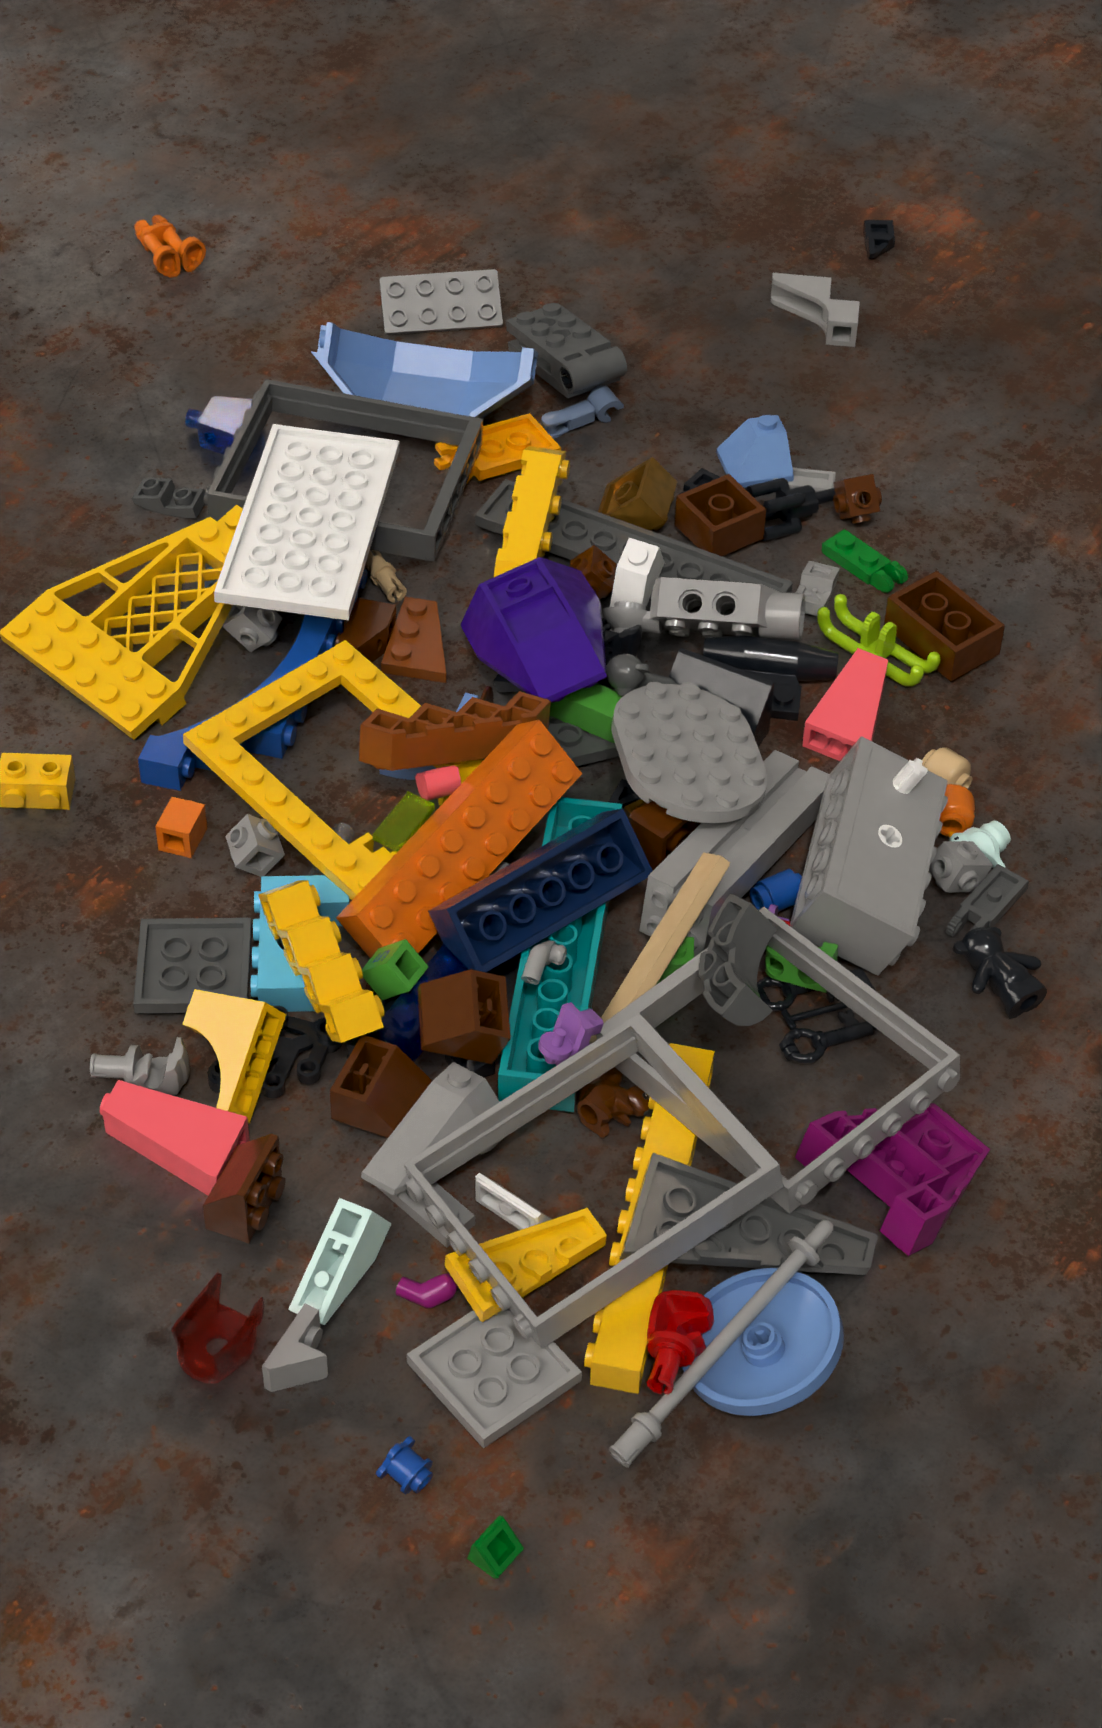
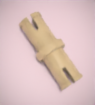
(384, 576)

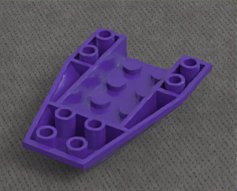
(539, 629)

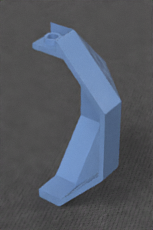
(424, 374)

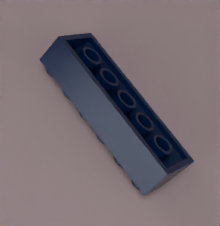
(542, 891)

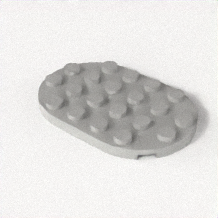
(689, 752)

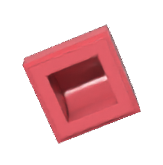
(438, 782)

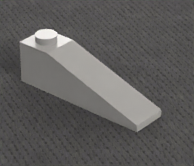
(443, 1107)

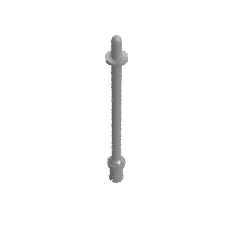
(647, 1425)

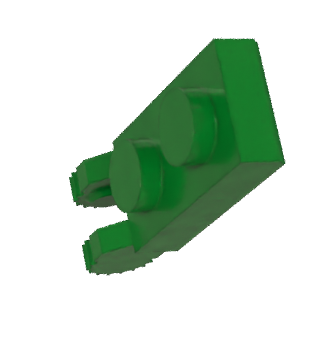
(864, 561)

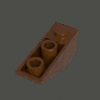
(369, 628)

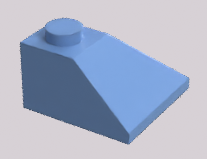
(757, 452)

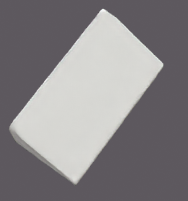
(506, 1204)

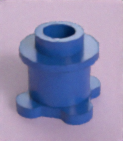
(406, 1467)

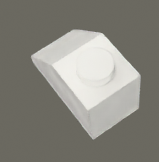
(637, 572)

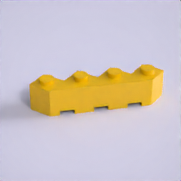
(532, 508)
(314, 952)

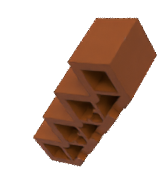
(445, 736)

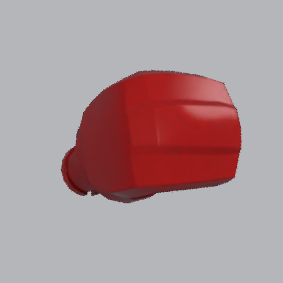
(676, 1334)

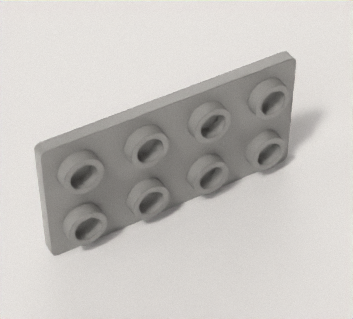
(441, 302)

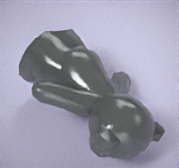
(628, 673)

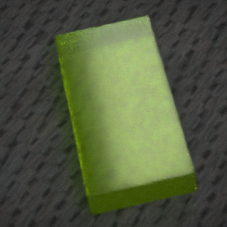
(403, 821)

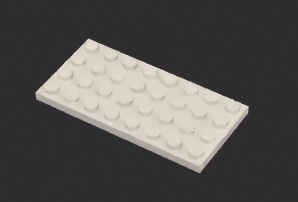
(308, 522)

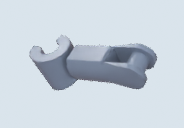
(582, 413)

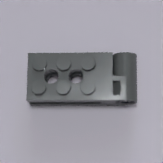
(569, 350)

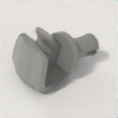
(158, 1073)

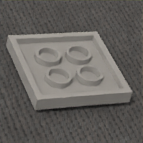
(492, 1373)

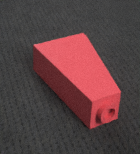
(848, 707)
(174, 1132)

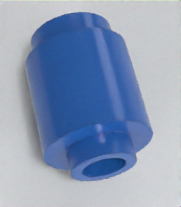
(777, 889)

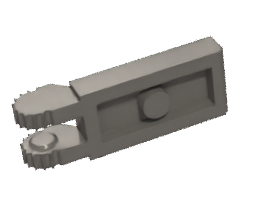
(989, 900)

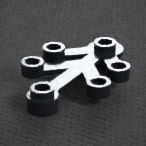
(285, 1053)

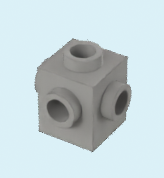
(252, 626)
(254, 845)
(959, 866)

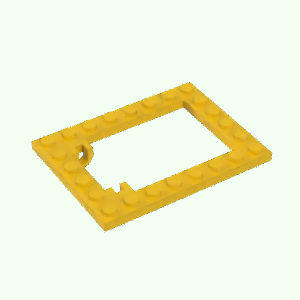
(219, 747)

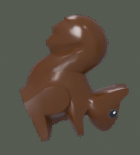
(607, 1100)

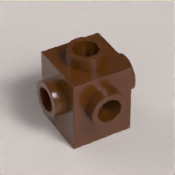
(857, 498)
(597, 569)

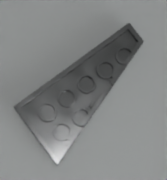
(752, 1240)

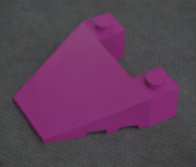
(914, 1172)

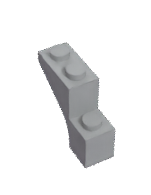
(811, 300)

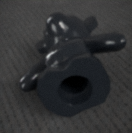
(1004, 970)

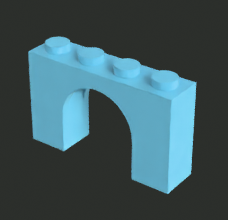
(275, 979)

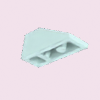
(340, 1258)

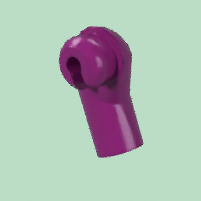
(428, 1293)

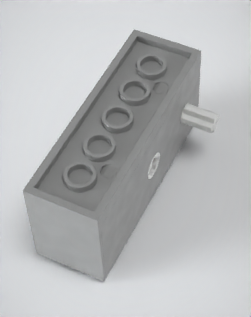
(870, 856)

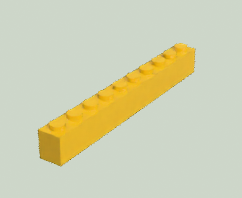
(622, 1326)

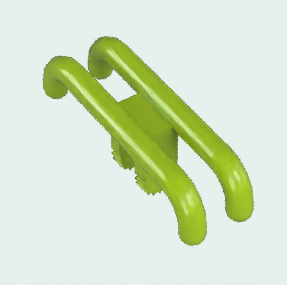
(876, 642)

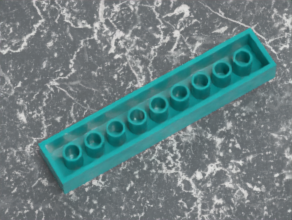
(538, 1006)

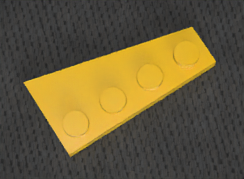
(529, 1257)

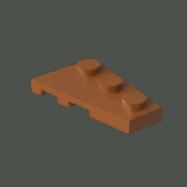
(416, 643)

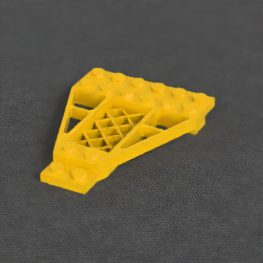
(96, 665)

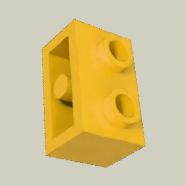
(36, 781)

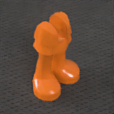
(168, 247)

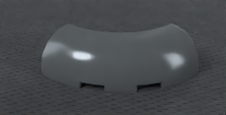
(733, 962)

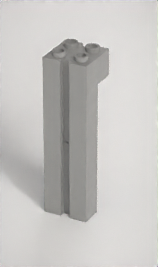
(747, 843)

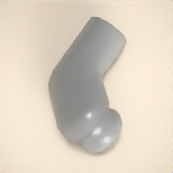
(541, 956)

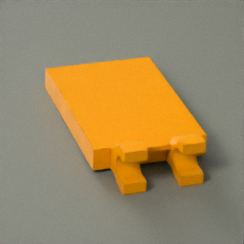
(501, 447)

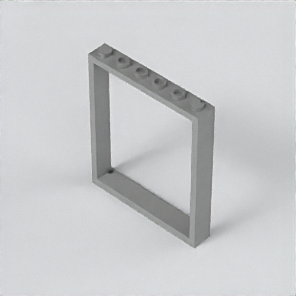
(686, 985)
(542, 1094)

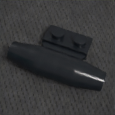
(777, 661)

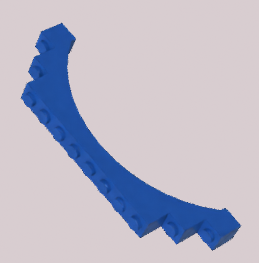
(169, 762)

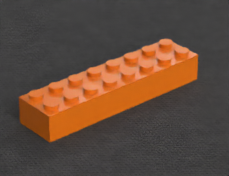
(462, 839)

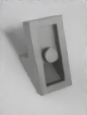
(295, 1355)

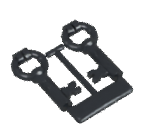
(819, 1040)

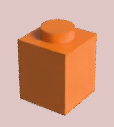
(181, 827)

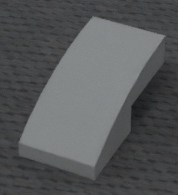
(818, 585)

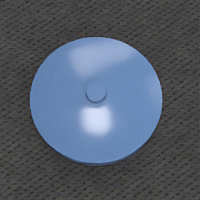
(780, 1354)

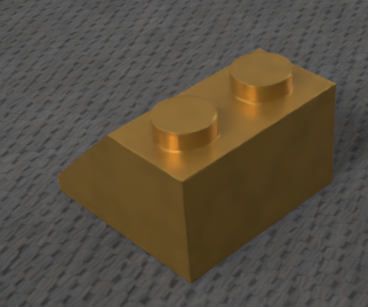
(640, 496)

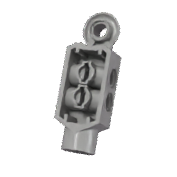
(757, 610)

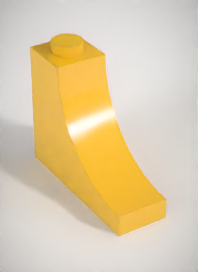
(243, 1040)

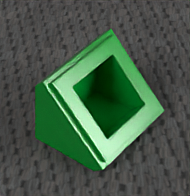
(495, 1548)

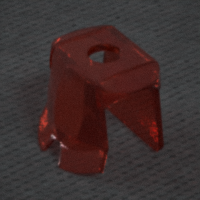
(209, 1320)

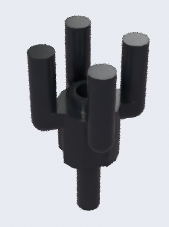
(788, 505)

